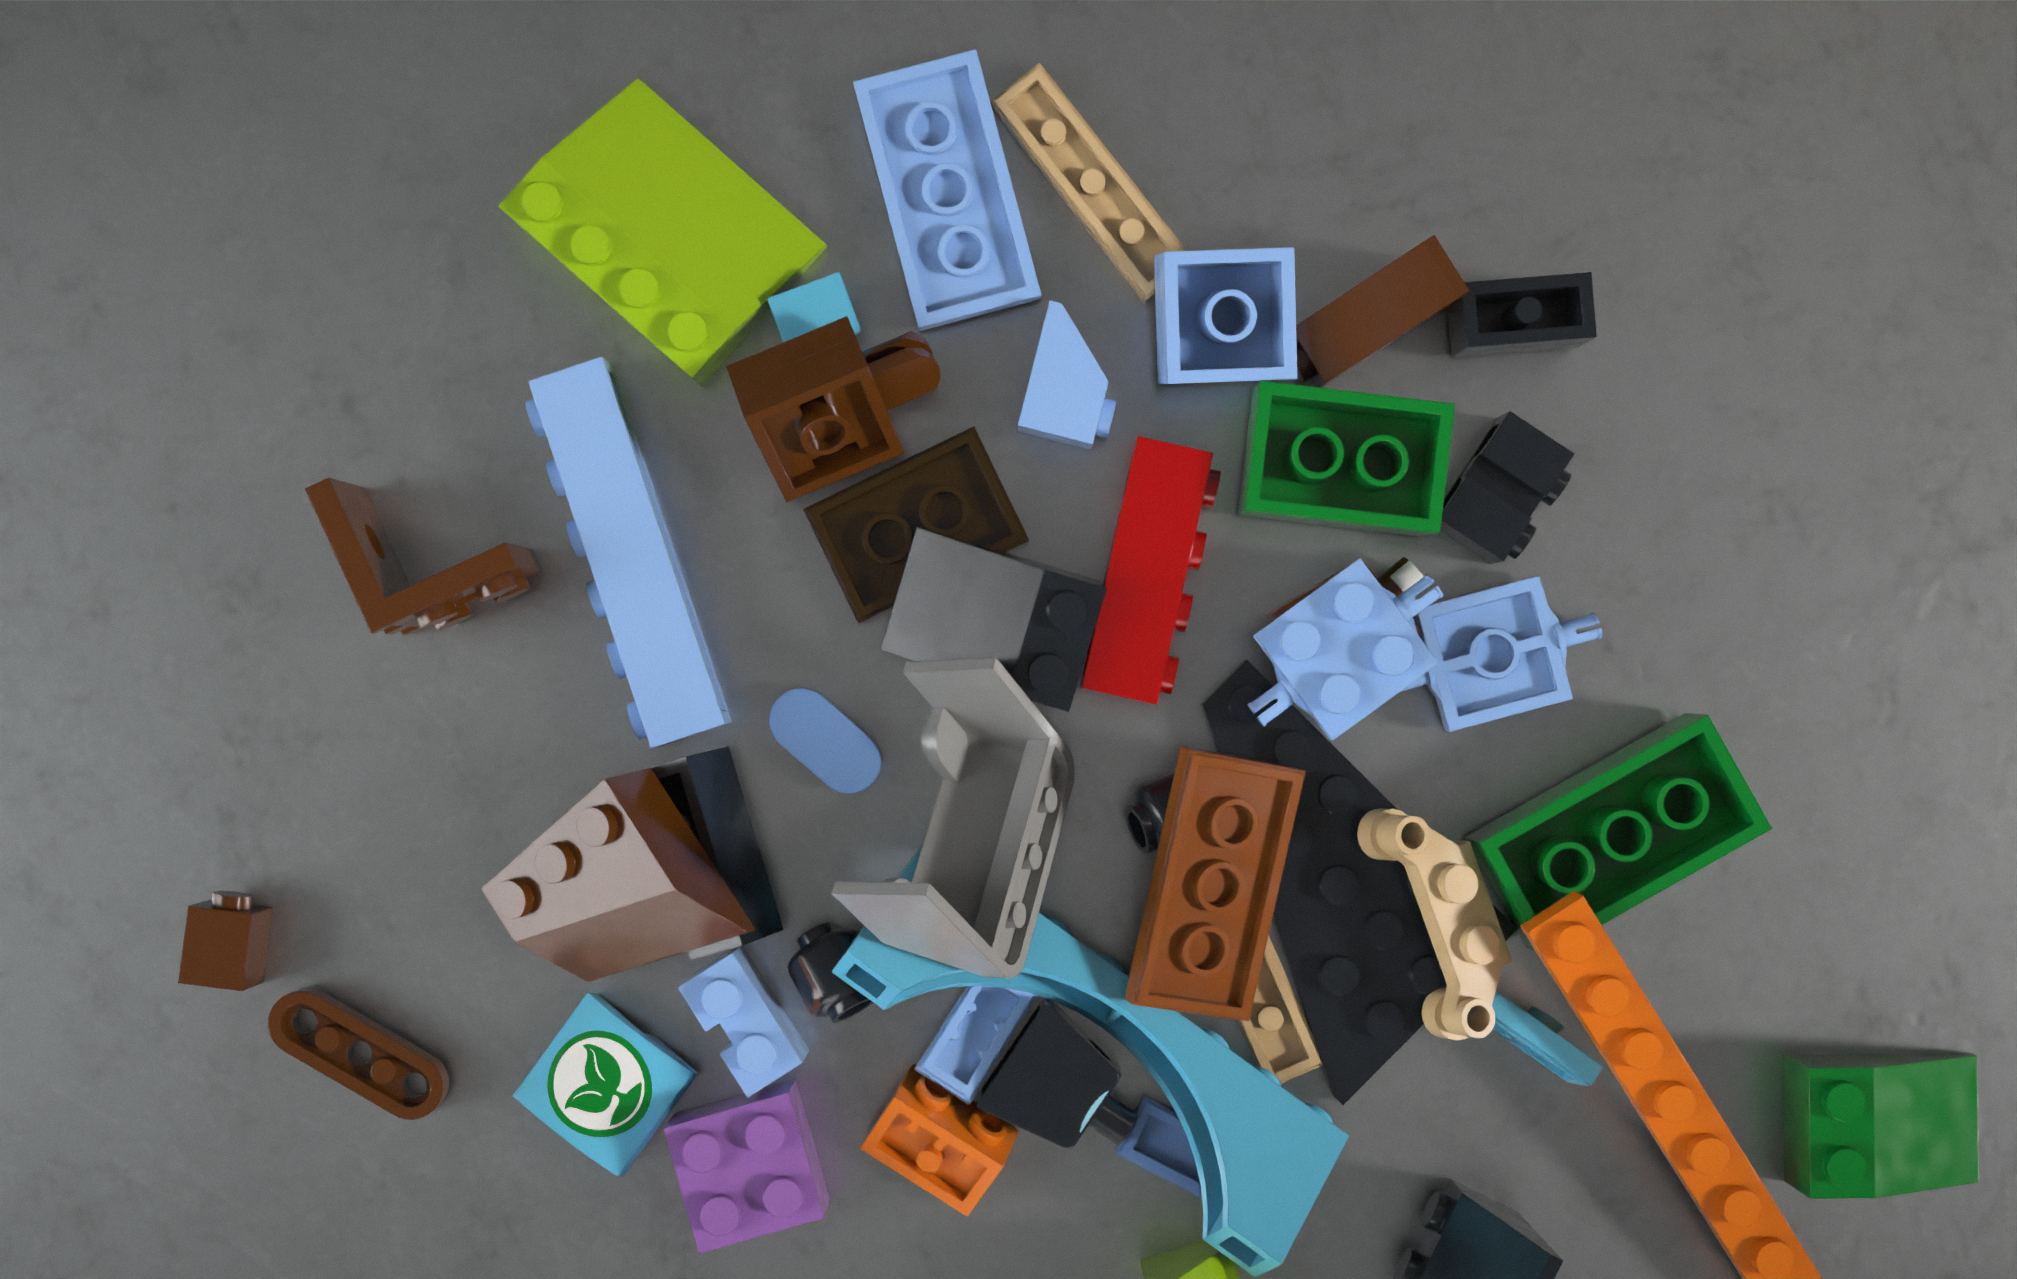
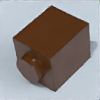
(225, 942)

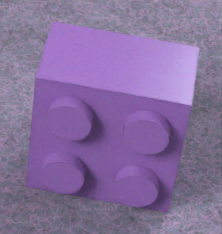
(747, 1166)

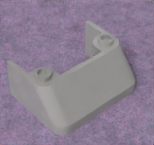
(989, 828)

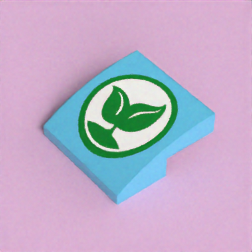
(605, 1084)

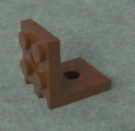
(381, 583)

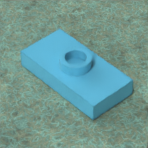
(1540, 1038)

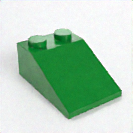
(1879, 1123)

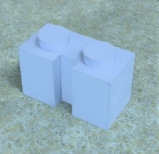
(759, 1031)

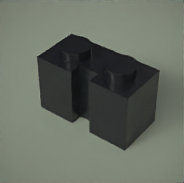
(1502, 487)

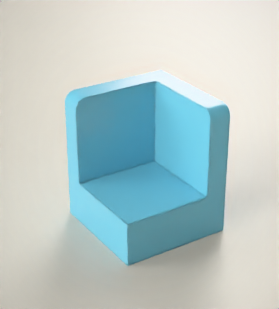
(812, 307)

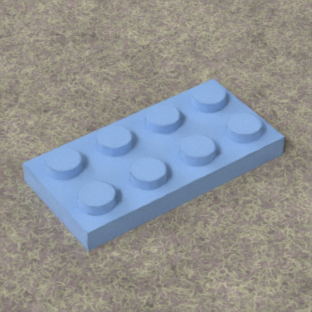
(947, 190)

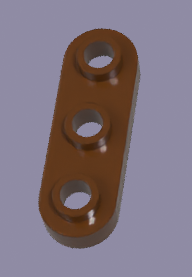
(332, 1053)

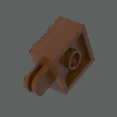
(825, 402)

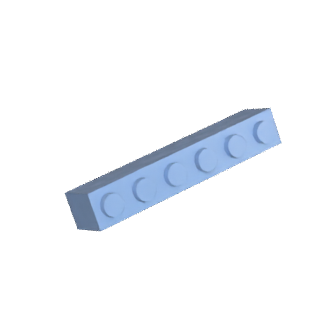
(628, 552)

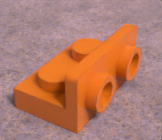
(940, 1142)

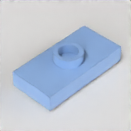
(973, 1038)

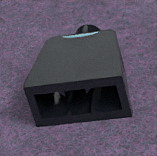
(1057, 1082)

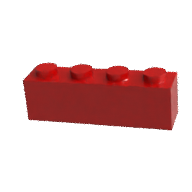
(1148, 570)

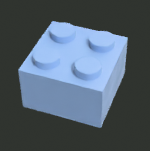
(1225, 315)

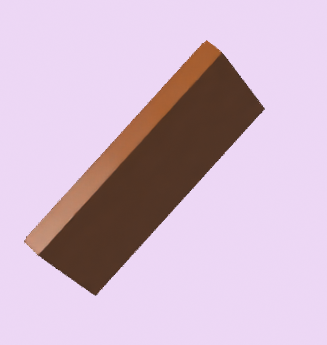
(1214, 884)

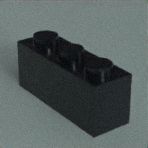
(715, 809)

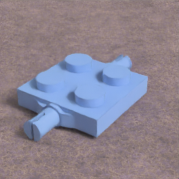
(1345, 649)
(1498, 653)

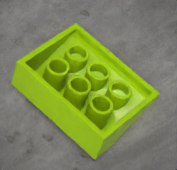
(664, 229)

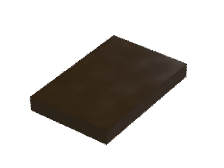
(873, 522)

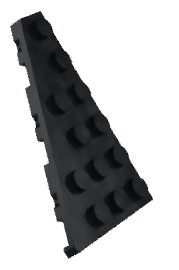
(1340, 915)

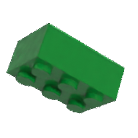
(1346, 459)

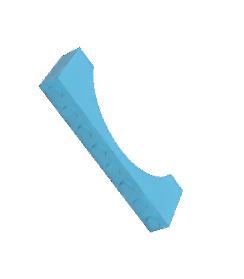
(1251, 1139)

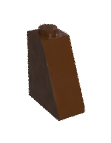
(1377, 313)

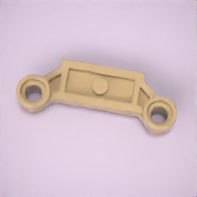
(1455, 915)

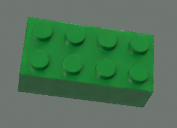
(1623, 825)

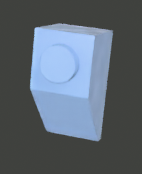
(1065, 387)

